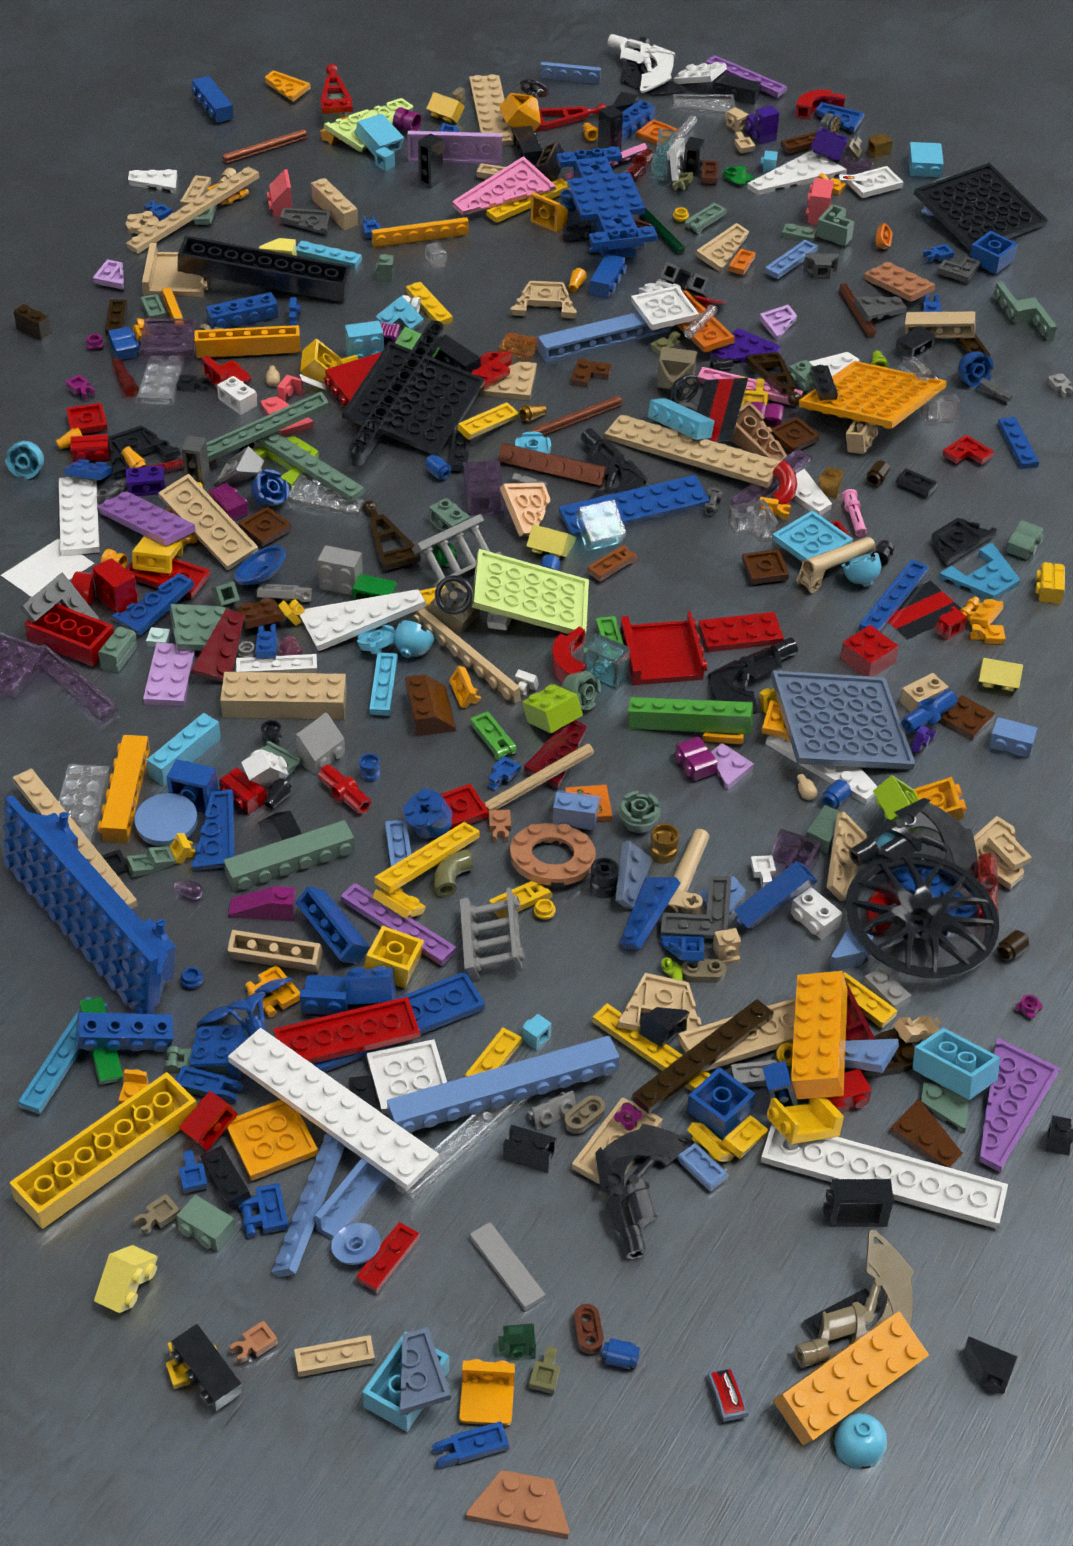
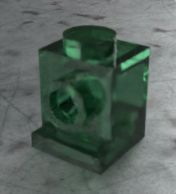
(518, 1341)

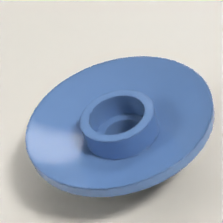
(356, 1243)

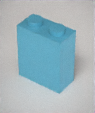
(378, 133)
(925, 159)

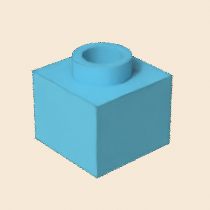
(384, 158)
(769, 161)
(536, 1031)

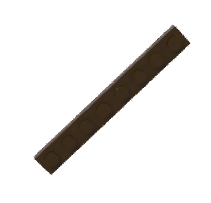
(702, 1056)

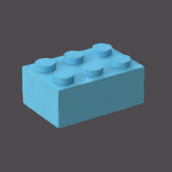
(956, 1063)
(384, 1389)

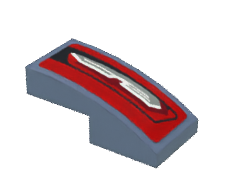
(728, 1394)

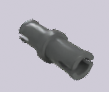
(995, 390)

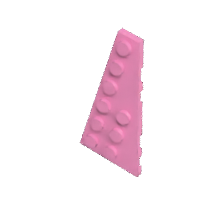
(506, 186)

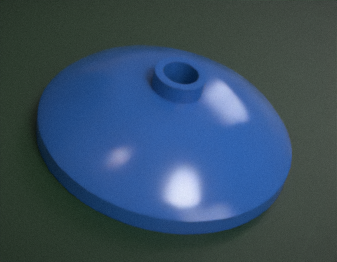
(260, 566)

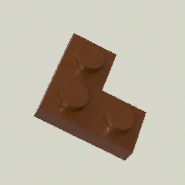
(588, 369)

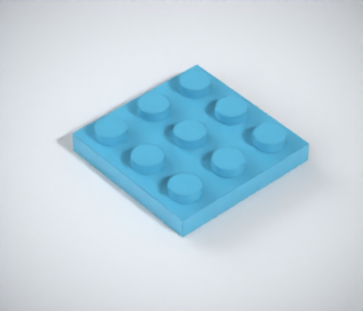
(810, 536)

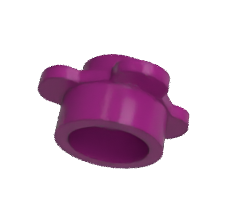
(94, 341)
(1029, 1006)
(627, 1109)

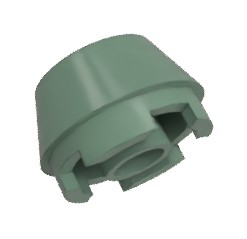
(585, 686)
(639, 811)

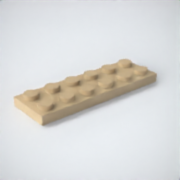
(212, 523)
(766, 1038)

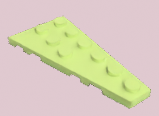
(346, 128)

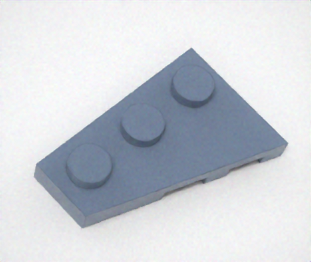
(632, 873)

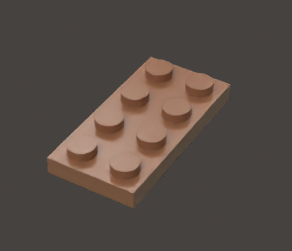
(899, 281)

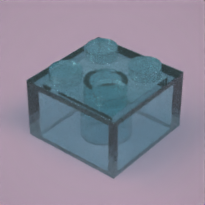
(600, 525)
(607, 660)

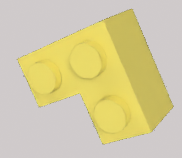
(122, 1276)

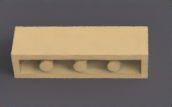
(330, 199)
(943, 323)
(275, 951)

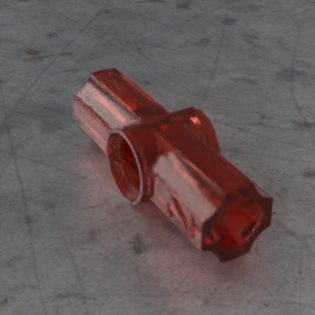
(640, 164)
(989, 876)

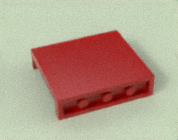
(347, 377)
(663, 651)

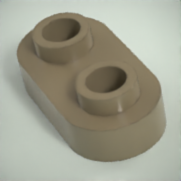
(704, 971)
(582, 1114)

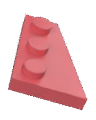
(274, 404)

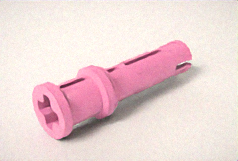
(853, 507)

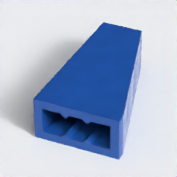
(775, 895)

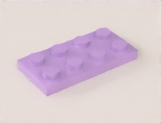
(169, 676)

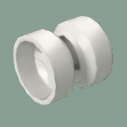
(414, 302)

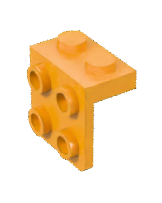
(487, 1392)

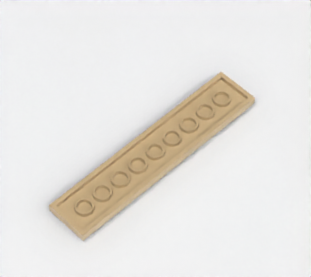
(698, 453)

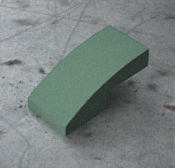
(154, 861)

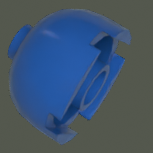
(975, 367)
(269, 489)

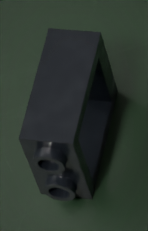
(859, 1202)

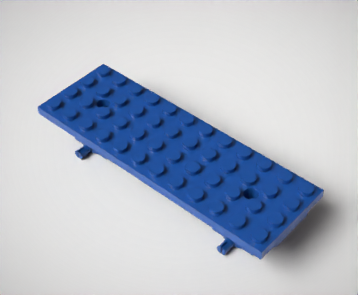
(124, 949)

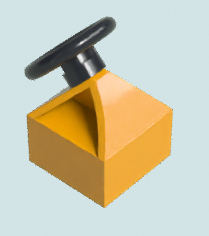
(523, 109)

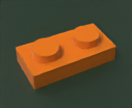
(741, 262)

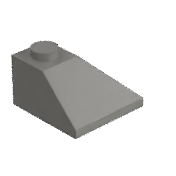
(240, 467)

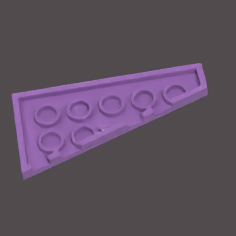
(1013, 1101)

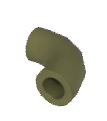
(448, 871)

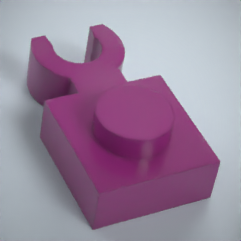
(80, 385)

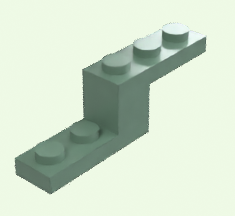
(1025, 311)

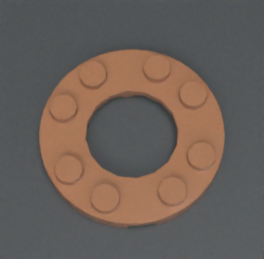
(543, 873)

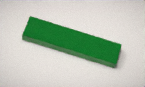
(105, 1061)

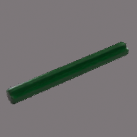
(663, 232)

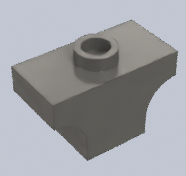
(821, 264)

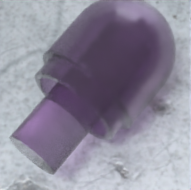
(190, 889)

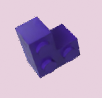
(763, 124)

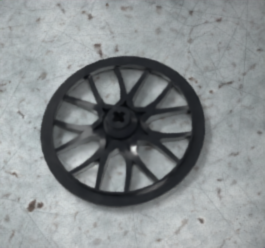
(922, 914)

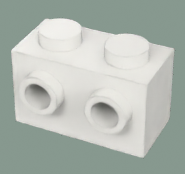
(237, 395)
(265, 767)
(816, 913)

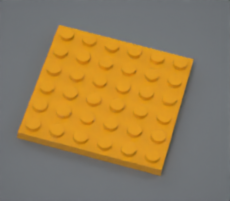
(874, 394)

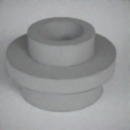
(246, 649)

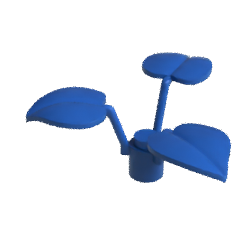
(252, 1022)

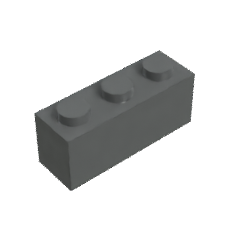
(196, 460)

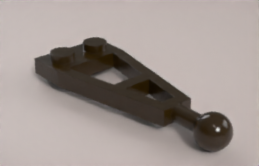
(758, 362)
(392, 558)
(903, 1056)

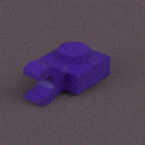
(922, 738)

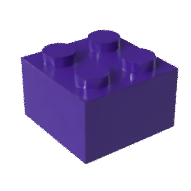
(829, 144)

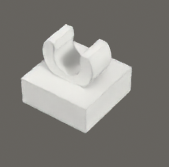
(526, 681)

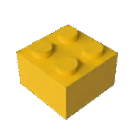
(395, 951)

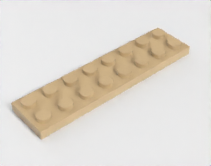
(487, 98)

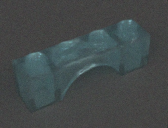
(660, 164)

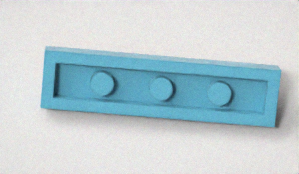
(328, 254)
(383, 684)

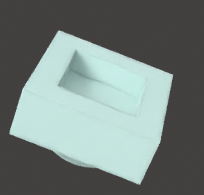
(158, 635)

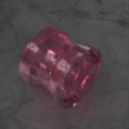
(290, 646)

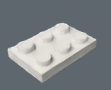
(700, 73)
(878, 182)

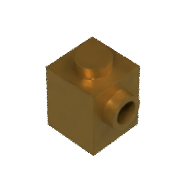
(879, 145)
(831, 481)

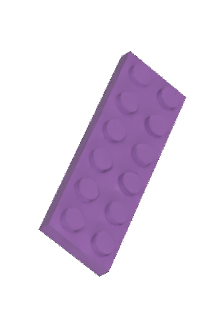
(146, 518)

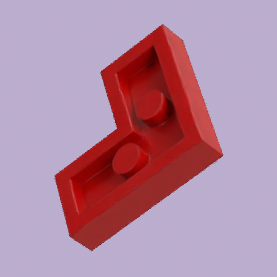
(968, 447)

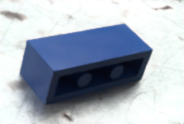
(607, 276)

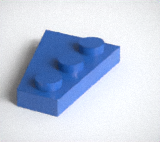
(849, 118)

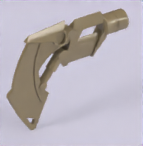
(891, 1275)

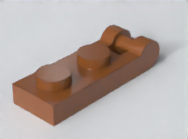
(612, 563)

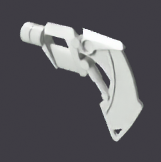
(663, 58)

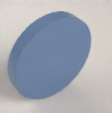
(165, 816)

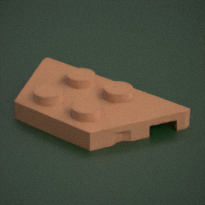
(521, 1504)

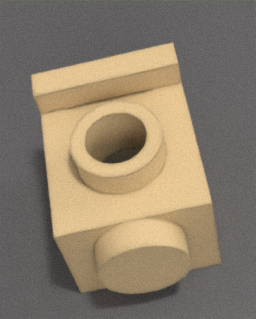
(736, 119)
(727, 946)

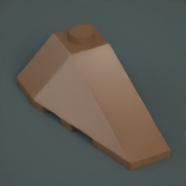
(754, 435)

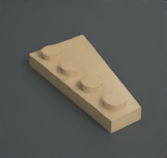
(723, 247)
(842, 868)

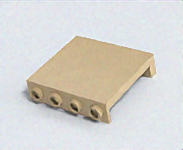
(162, 273)

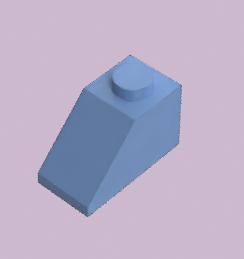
(848, 953)

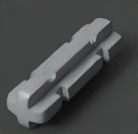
(517, 478)

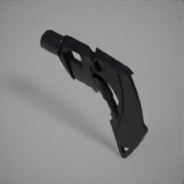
(632, 77)
(630, 474)
(723, 677)
(956, 839)
(647, 1143)

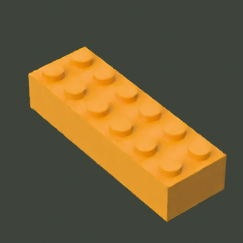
(819, 1035)
(850, 1378)

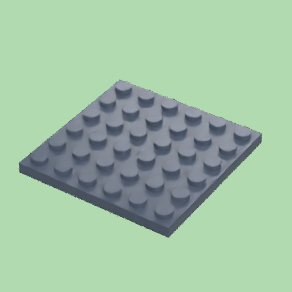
(842, 720)

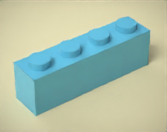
(680, 418)
(185, 746)

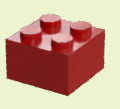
(114, 585)
(869, 652)

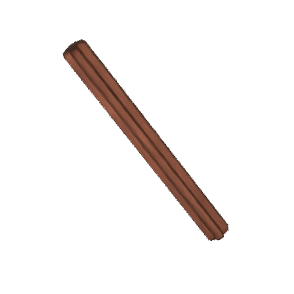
(265, 146)
(578, 415)

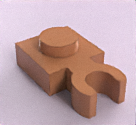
(500, 824)
(256, 1340)

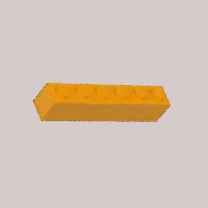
(247, 341)
(124, 789)

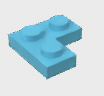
(401, 311)

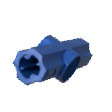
(929, 711)

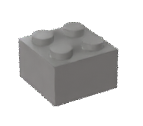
(339, 569)

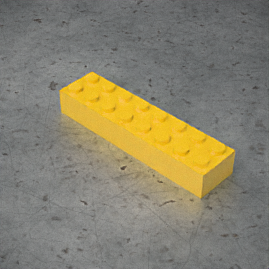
(102, 1150)

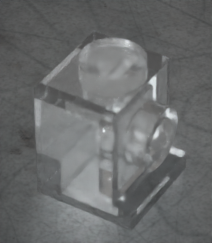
(435, 255)

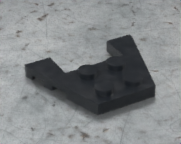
(142, 442)

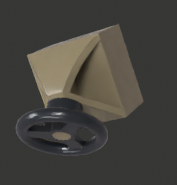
(677, 373)
(454, 604)

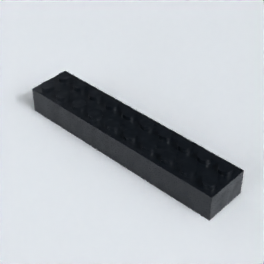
(263, 268)

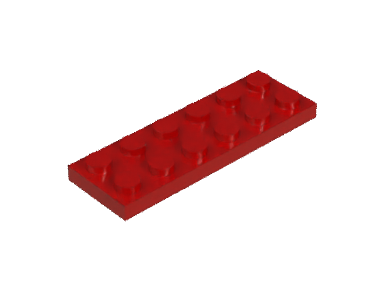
(351, 1031)

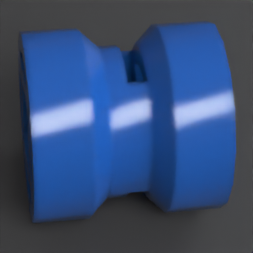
(567, 200)
(369, 767)

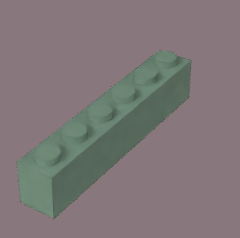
(289, 855)

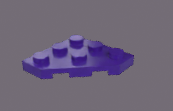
(744, 345)

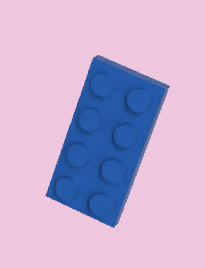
(938, 888)

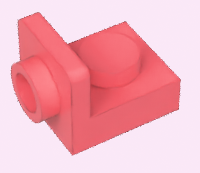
(289, 386)

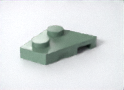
(946, 1104)

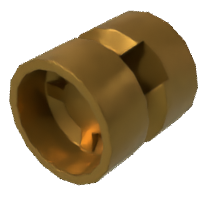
(664, 843)

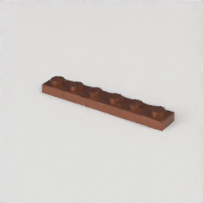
(552, 464)

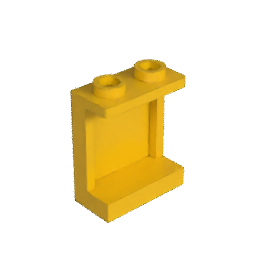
(154, 556)
(806, 1121)

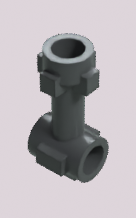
(118, 487)
(714, 495)

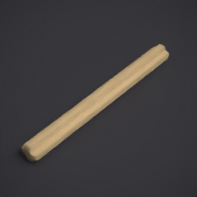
(539, 777)

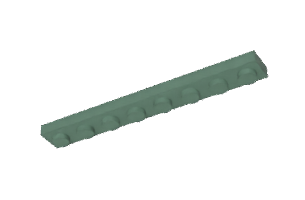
(266, 425)
(312, 466)

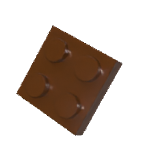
(794, 434)
(265, 526)
(765, 566)
(260, 613)
(967, 718)

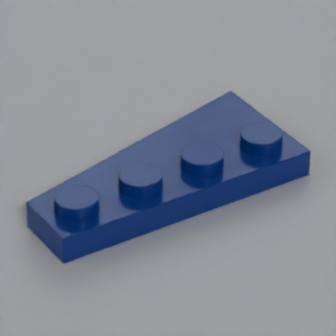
(154, 605)
(217, 833)
(649, 906)

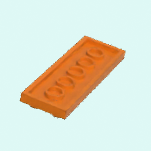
(713, 333)

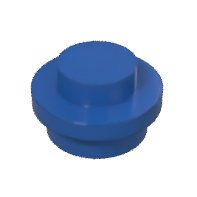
(191, 977)

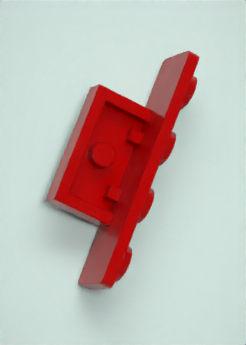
(495, 369)

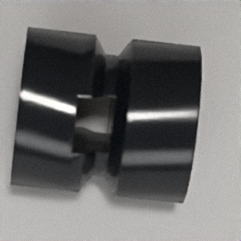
(604, 878)

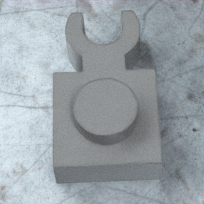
(1060, 383)

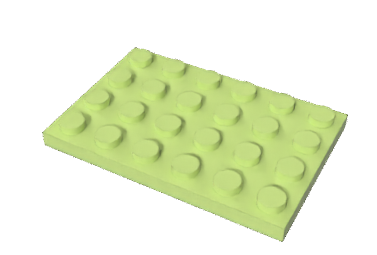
(530, 592)

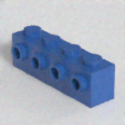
(212, 99)
(636, 117)
(242, 311)
(332, 925)
(124, 1031)

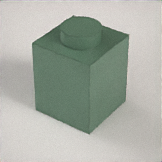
(225, 593)

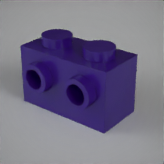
(145, 480)

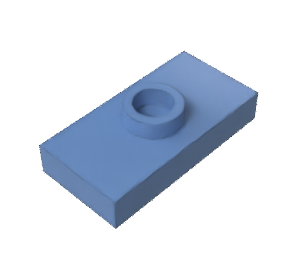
(702, 1167)

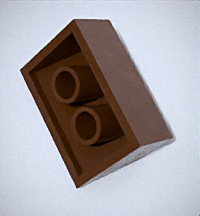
(429, 706)

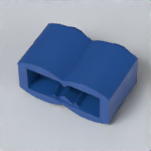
(123, 343)

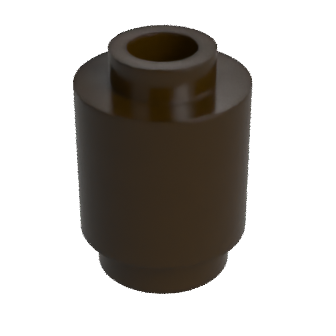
(878, 473)
(1013, 945)

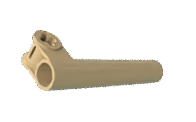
(813, 568)
(682, 900)

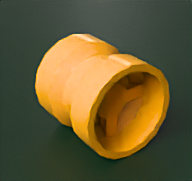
(119, 558)

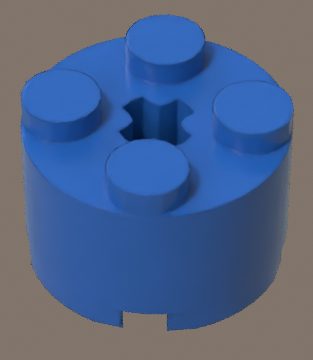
(428, 814)

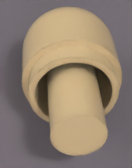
(227, 174)
(272, 377)
(806, 788)

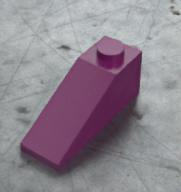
(265, 904)

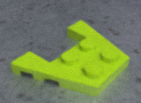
(293, 473)

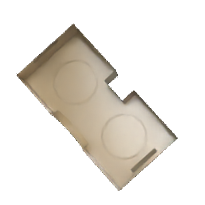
(916, 1030)

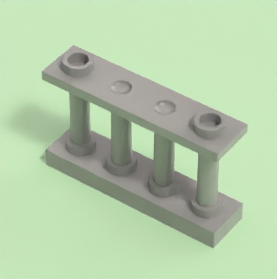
(441, 540)
(471, 929)

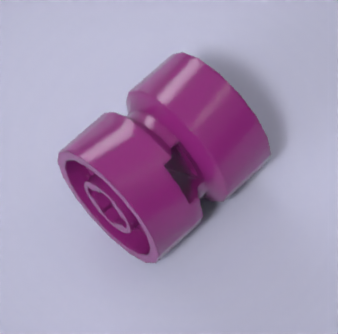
(407, 119)

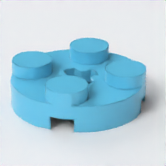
(534, 438)
(375, 639)

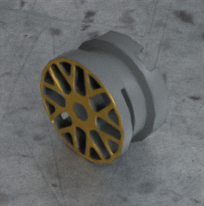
(831, 122)

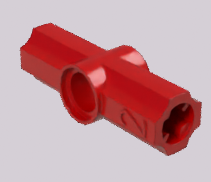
(344, 789)

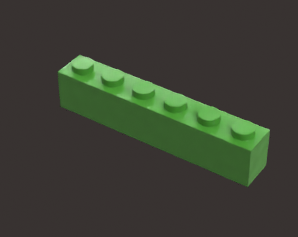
(691, 715)

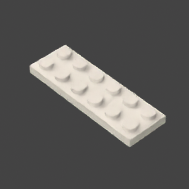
(78, 516)

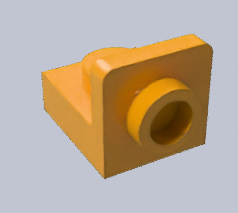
(133, 1082)

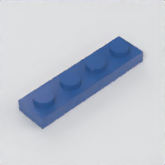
(1018, 443)

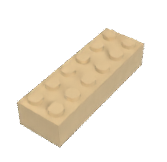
(283, 695)

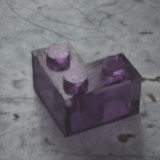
(792, 847)

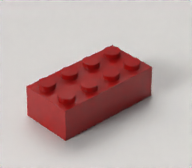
(70, 633)

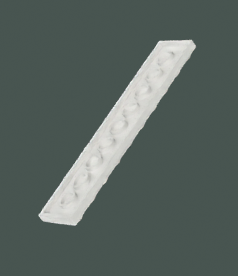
(334, 1108)
(912, 1179)

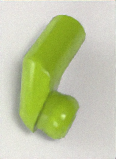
(672, 969)

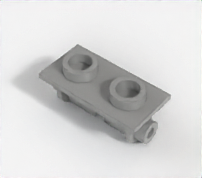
(553, 1110)

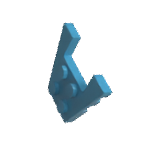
(988, 581)

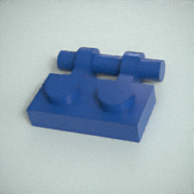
(271, 1209)

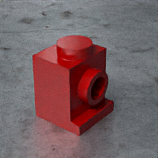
(951, 623)

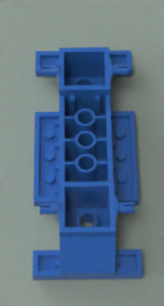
(606, 201)

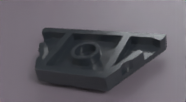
(959, 538)

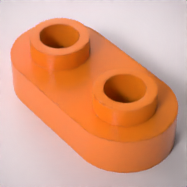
(883, 236)

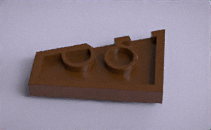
(926, 1136)

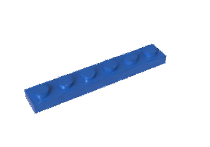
(895, 595)

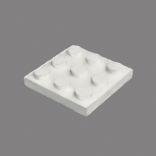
(664, 307)
(405, 1070)

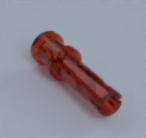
(126, 381)

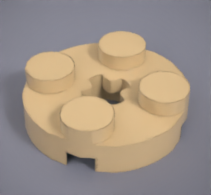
(140, 222)

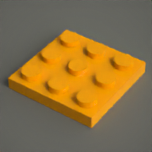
(271, 1139)

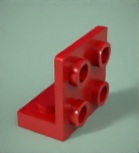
(220, 373)

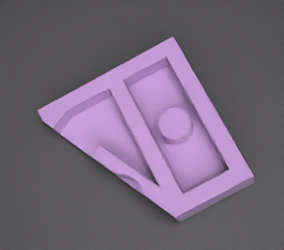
(110, 275)
(778, 320)
(731, 765)

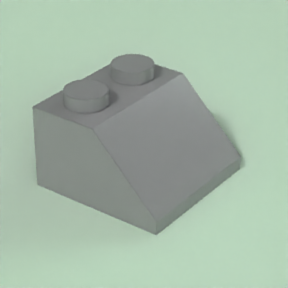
(319, 744)

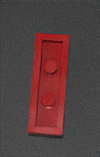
(388, 1257)

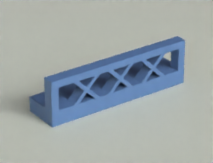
(349, 1199)

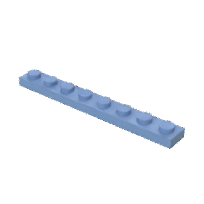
(309, 1204)

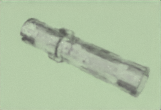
(687, 125)
(697, 324)

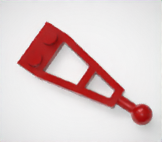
(335, 105)
(576, 114)

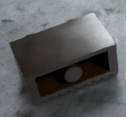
(32, 322)

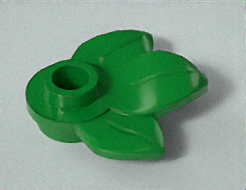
(737, 175)

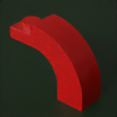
(811, 100)
(563, 649)

